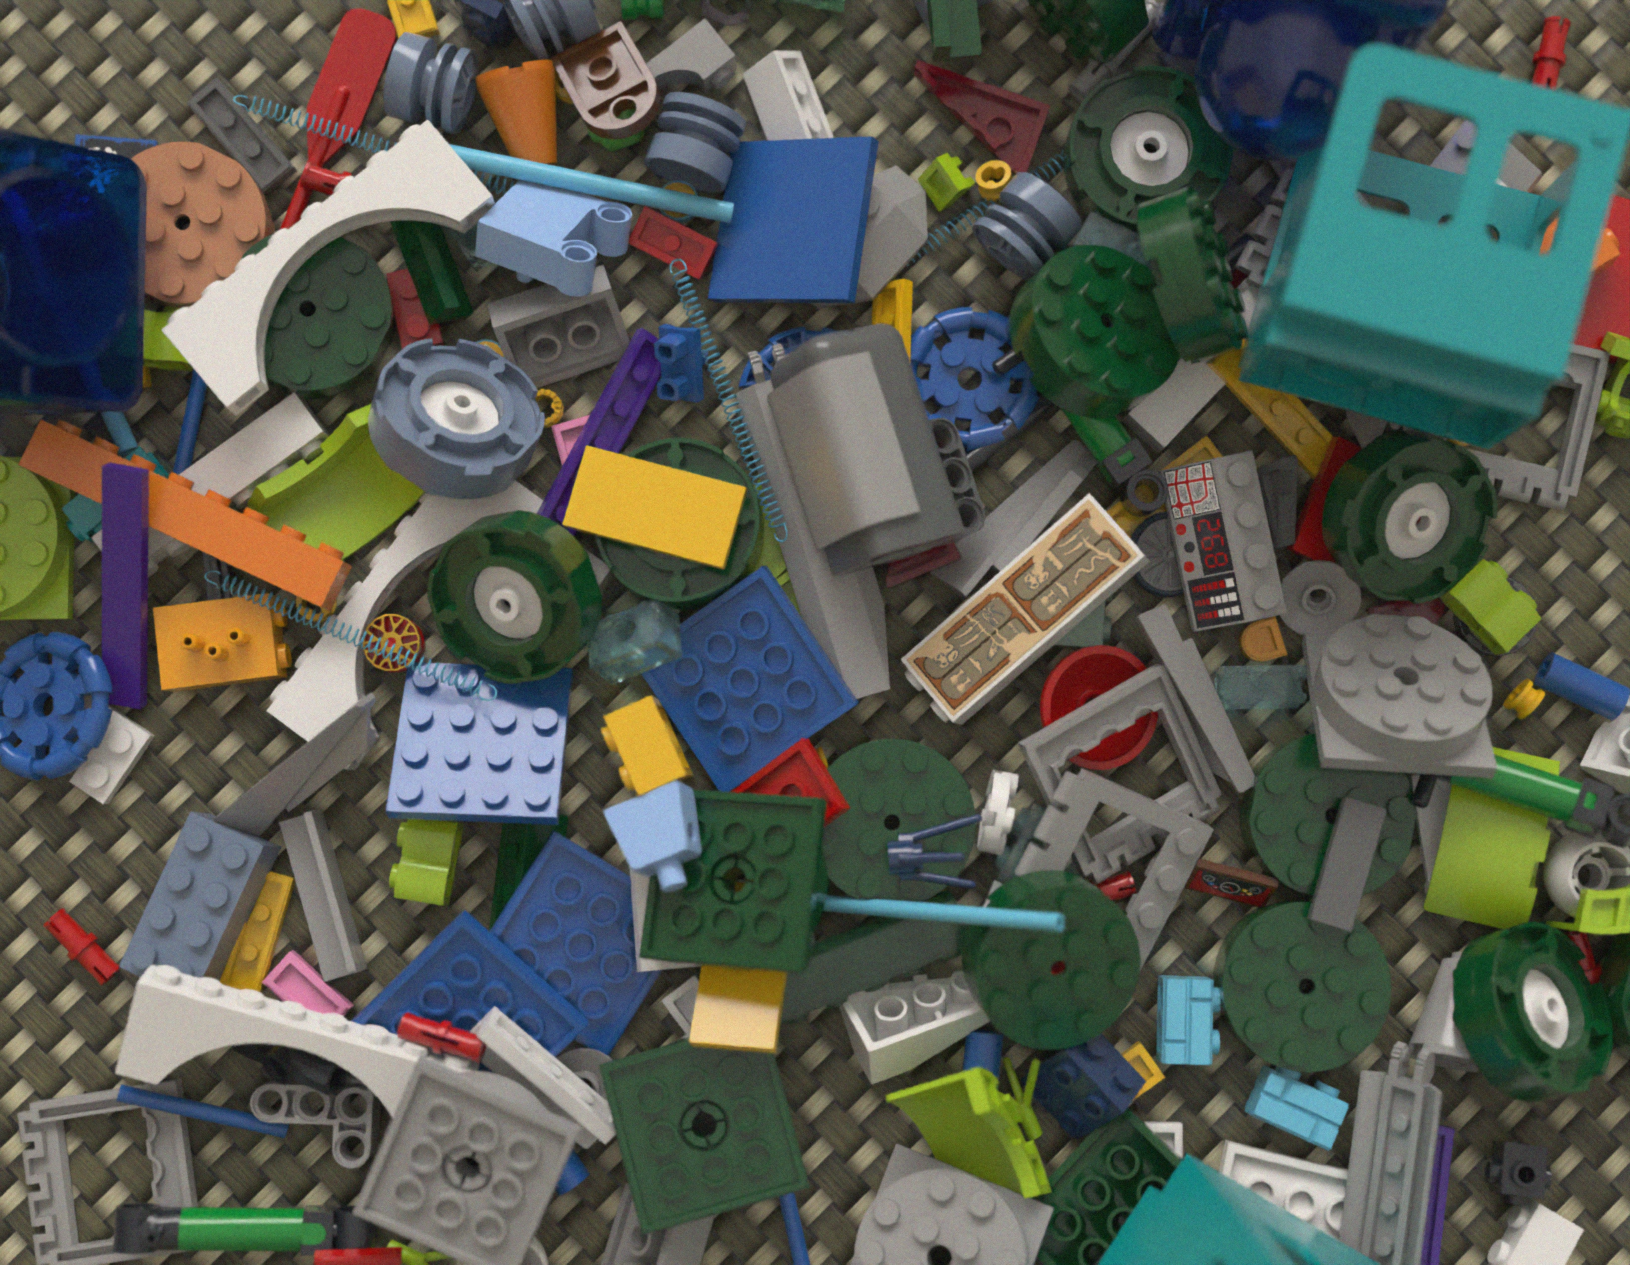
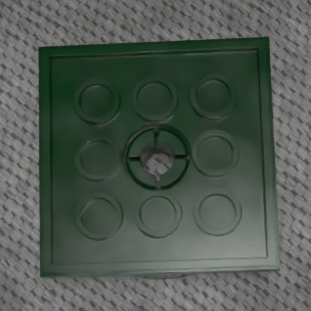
(767, 921)
(690, 1174)

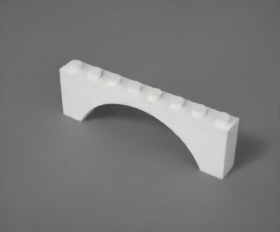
(229, 325)
(332, 673)
(189, 1015)

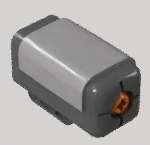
(864, 453)

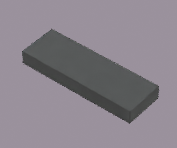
(241, 136)
(1346, 863)

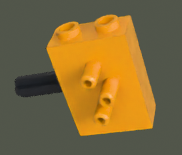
(220, 638)

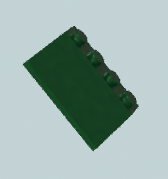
(1101, 1188)

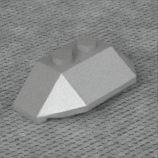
(893, 232)

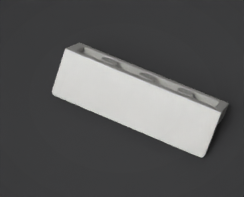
(786, 98)
(561, 1092)

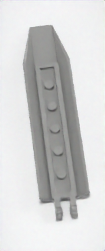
(841, 610)
(1392, 1160)

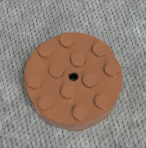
(198, 219)

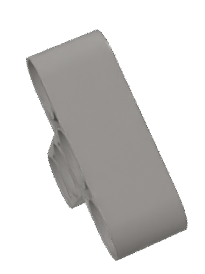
(336, 1113)

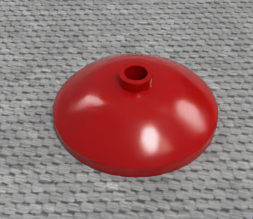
(1088, 675)

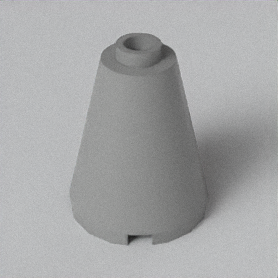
(1436, 1027)

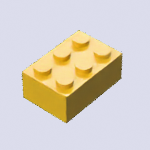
(646, 746)

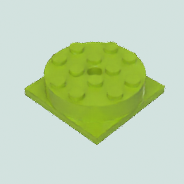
(34, 546)

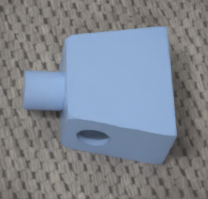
(658, 832)

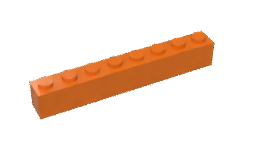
(194, 518)

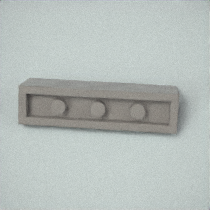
(323, 895)

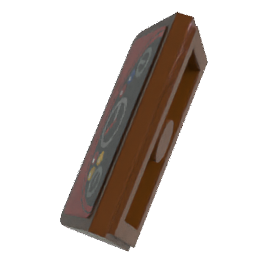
(1231, 883)

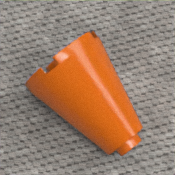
(523, 108)

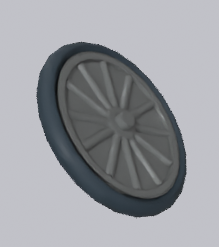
(1155, 541)

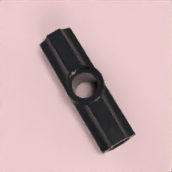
(291, 1064)

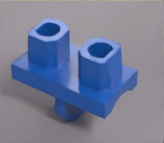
(680, 363)

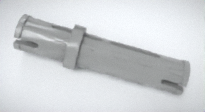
(1097, 72)

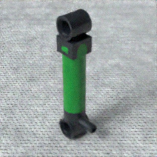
(1118, 455)
(1582, 806)
(149, 1228)

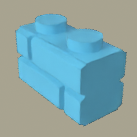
(1186, 1020)
(1297, 1107)

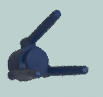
(907, 857)

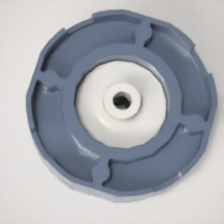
(455, 419)

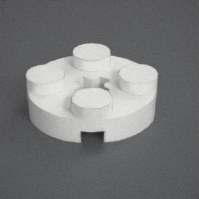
(997, 814)

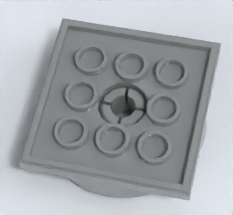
(1399, 698)
(442, 1201)
(937, 1204)

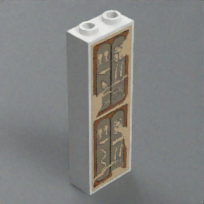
(1023, 611)

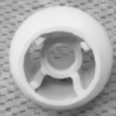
(1570, 855)

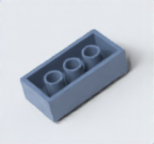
(201, 899)

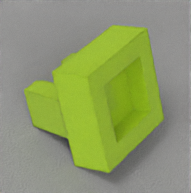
(945, 181)

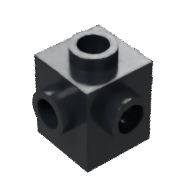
(1518, 1172)

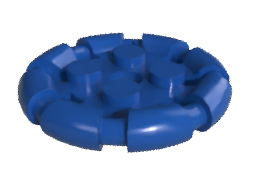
(977, 356)
(25, 699)

